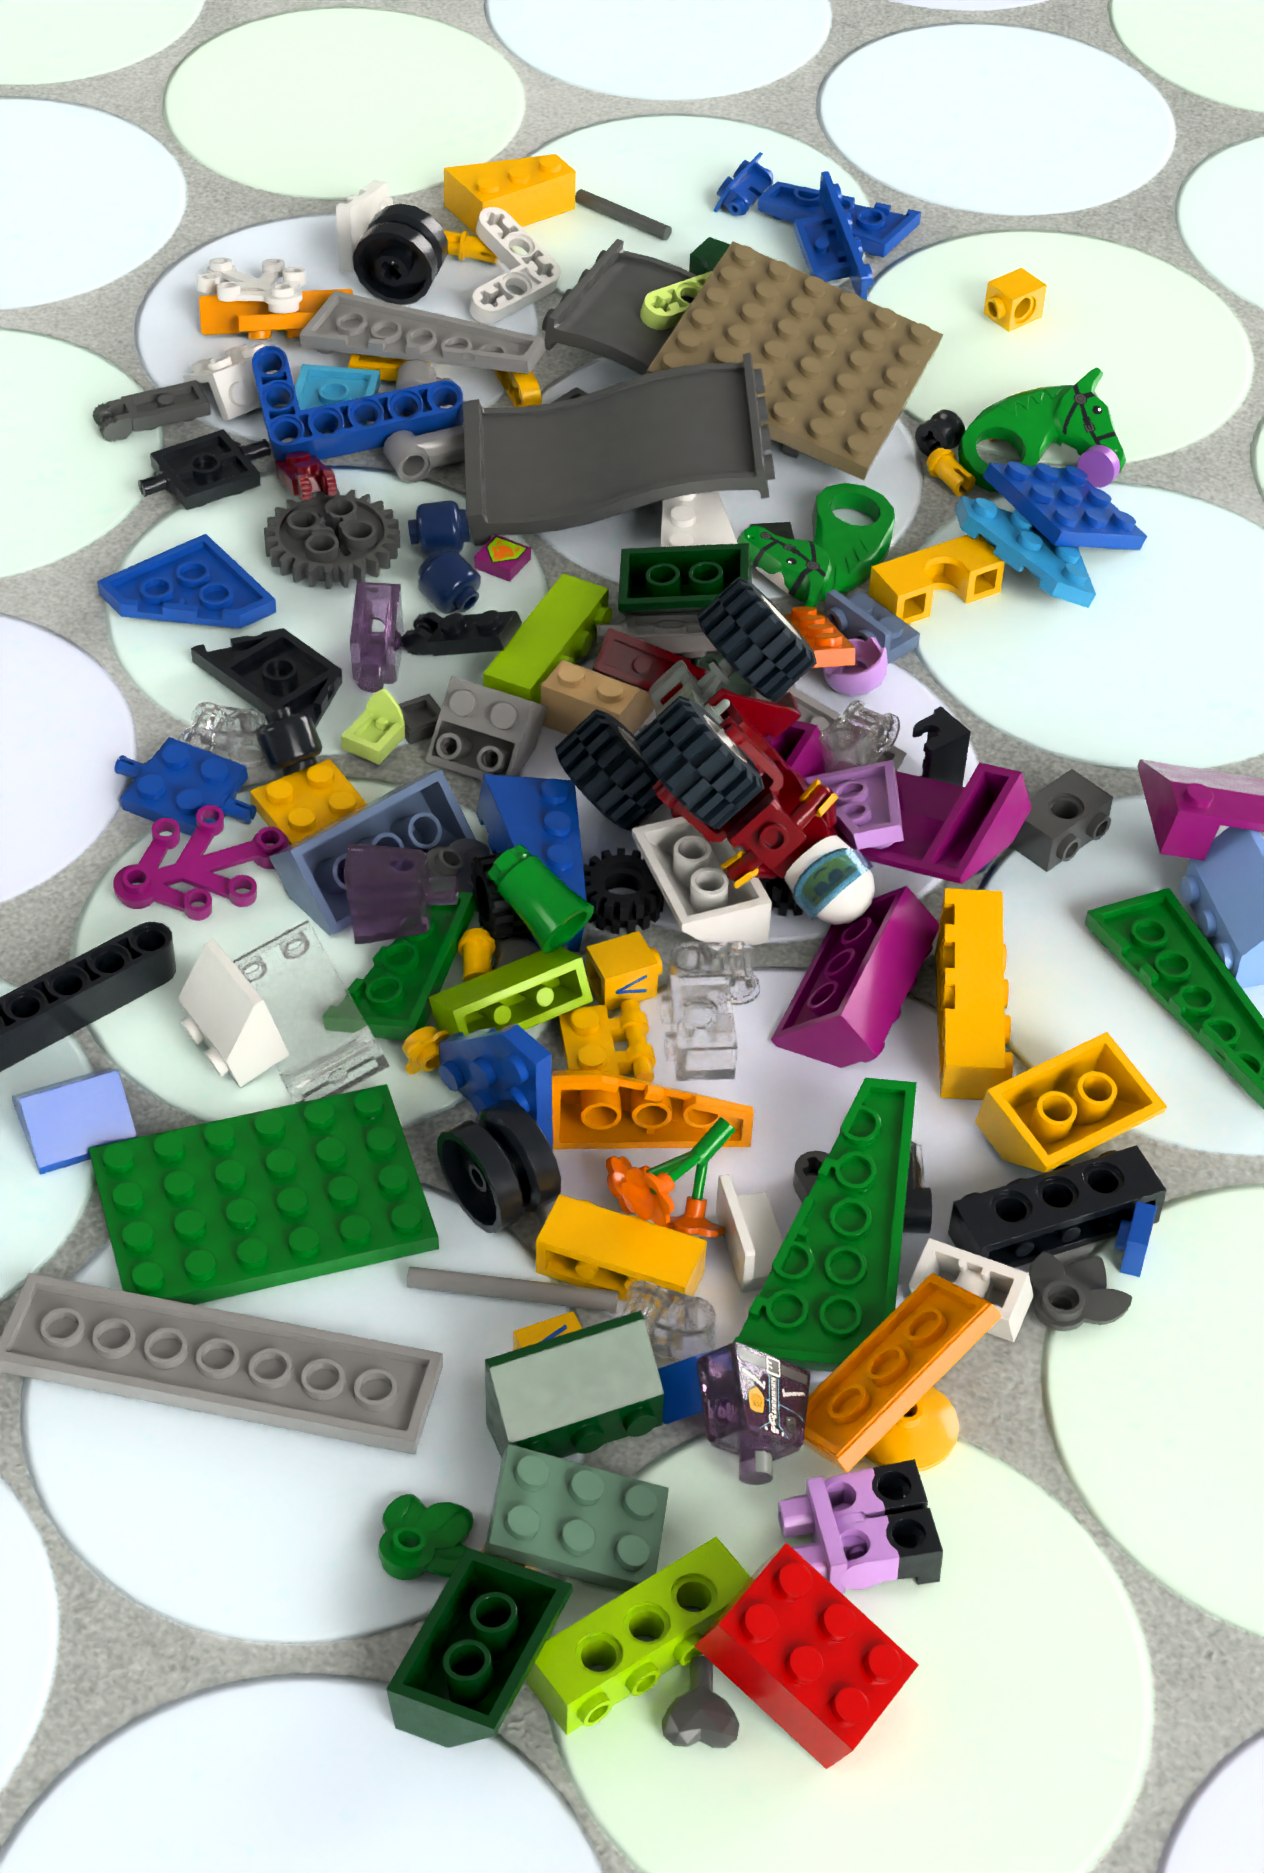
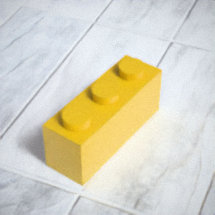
(614, 1250)

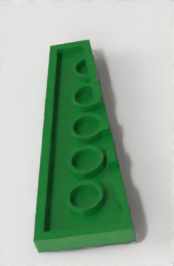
(1187, 976)

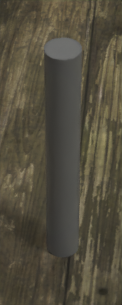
(623, 214)

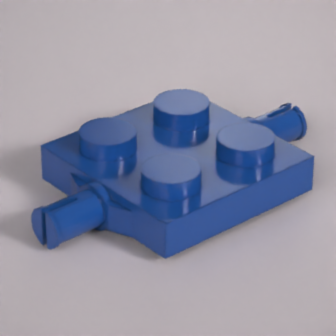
(181, 782)

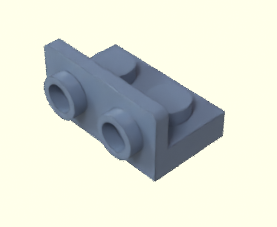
(866, 618)

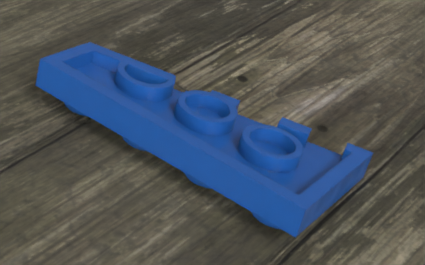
(876, 227)

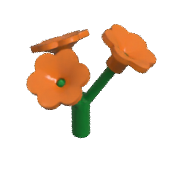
(647, 1188)

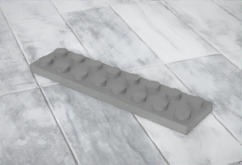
(221, 1363)

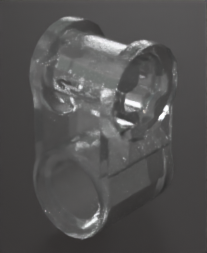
(226, 733)
(857, 737)
(718, 958)
(676, 1322)

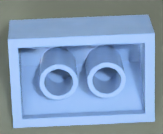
(1229, 901)

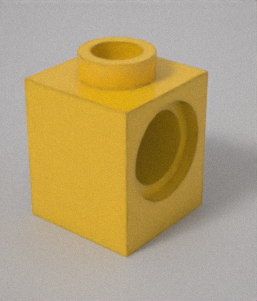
(1015, 299)

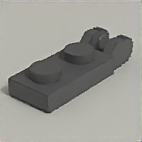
(151, 409)

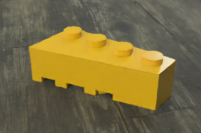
(972, 994)

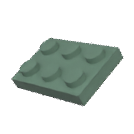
(576, 1519)

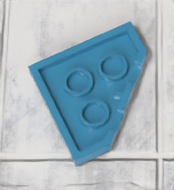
(1022, 546)

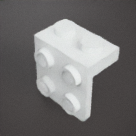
(230, 380)

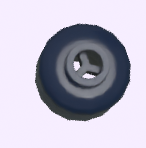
(439, 527)
(449, 582)

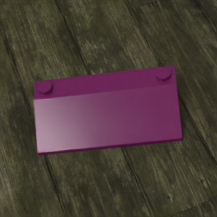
(1194, 802)
(945, 826)

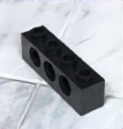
(1056, 1208)

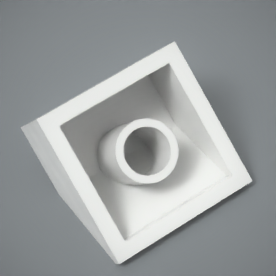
(229, 1018)

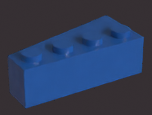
(541, 818)

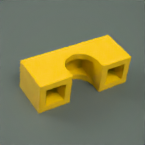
(957, 565)

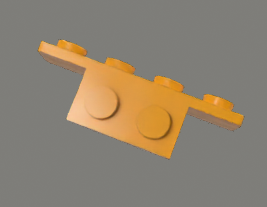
(256, 319)

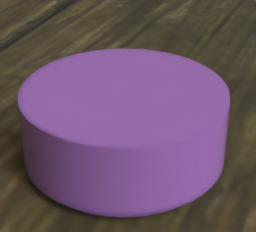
(1100, 465)

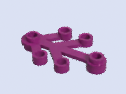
(195, 867)

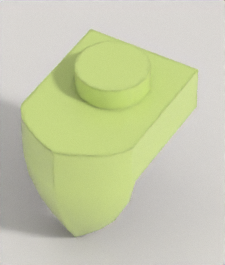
(376, 729)

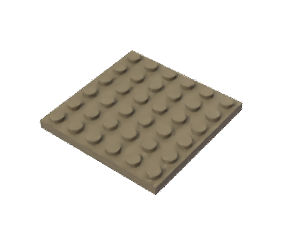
(828, 358)

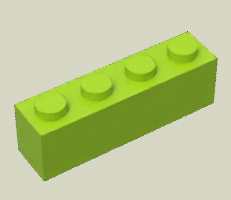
(553, 632)

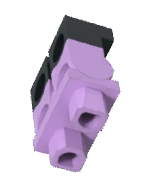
(866, 1527)

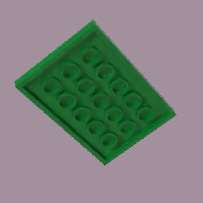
(263, 1198)

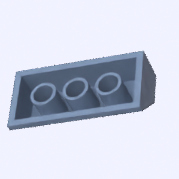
(410, 816)

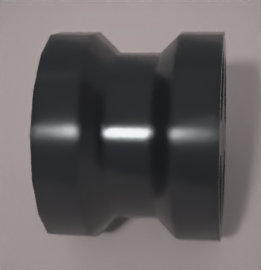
(941, 431)

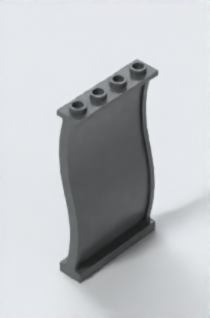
(606, 307)
(616, 449)

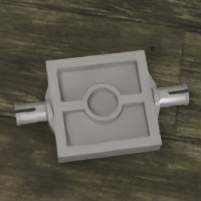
(667, 631)

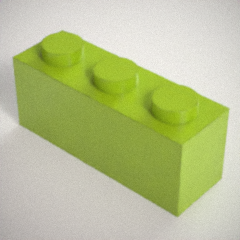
(516, 993)

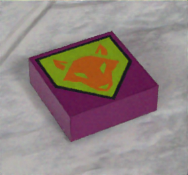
(502, 557)

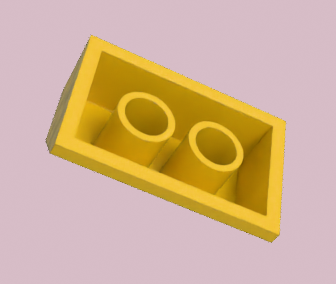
(1067, 1105)

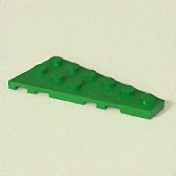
(844, 1247)

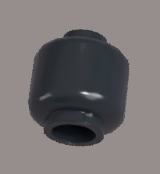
(289, 741)

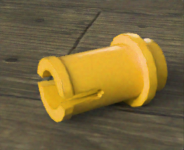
(943, 465)
(476, 948)

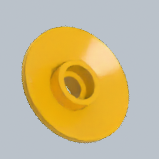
(924, 1436)

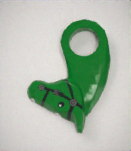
(1040, 418)
(839, 551)

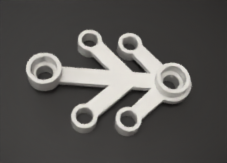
(237, 286)

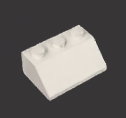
(698, 888)

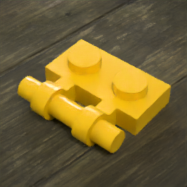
(589, 1038)

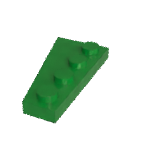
(411, 970)

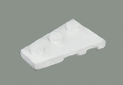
(355, 218)

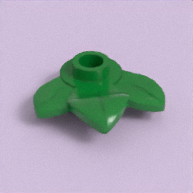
(423, 1537)

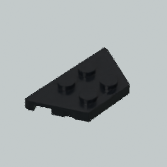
(274, 672)

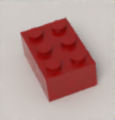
(807, 1656)

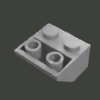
(484, 731)

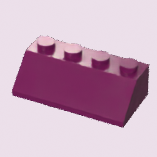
(859, 982)

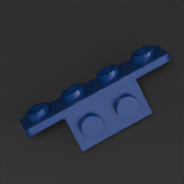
(829, 243)

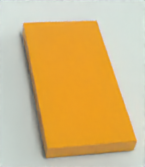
(894, 1369)

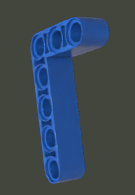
(347, 416)

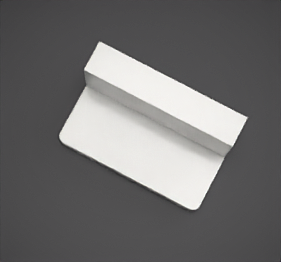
(749, 1233)

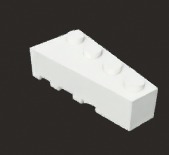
(695, 521)

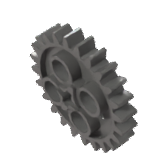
(312, 531)

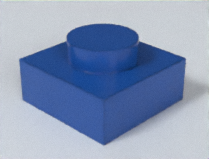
(1134, 1238)

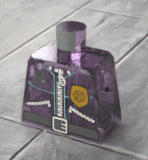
(753, 1407)

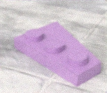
(866, 804)

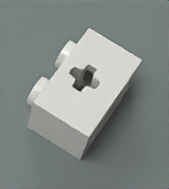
(993, 1281)

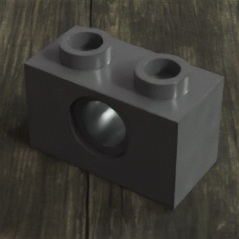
(1063, 820)

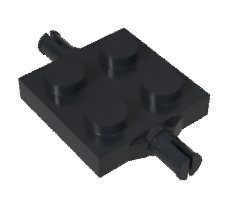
(205, 469)

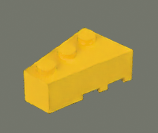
(523, 187)

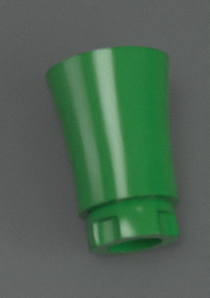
(539, 898)

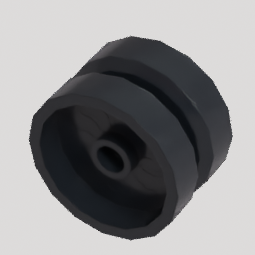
(400, 254)
(499, 1166)

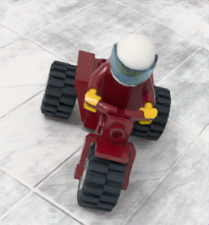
(719, 771)

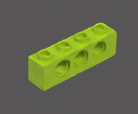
(607, 1637)

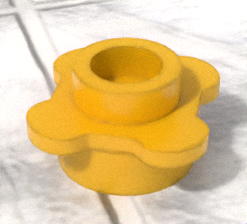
(423, 1049)

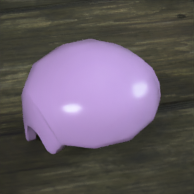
(865, 675)

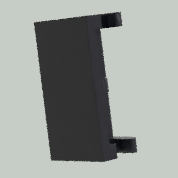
(945, 747)

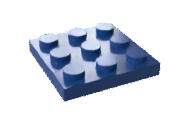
(1065, 506)

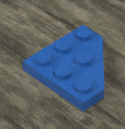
(190, 586)
(500, 1067)

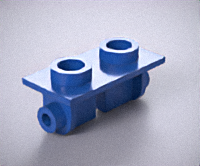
(743, 191)

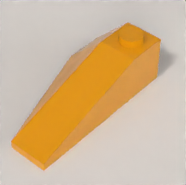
(626, 1113)

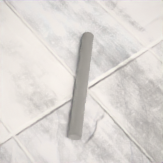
(512, 1289)

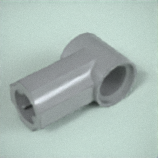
(417, 455)

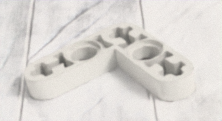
(534, 272)

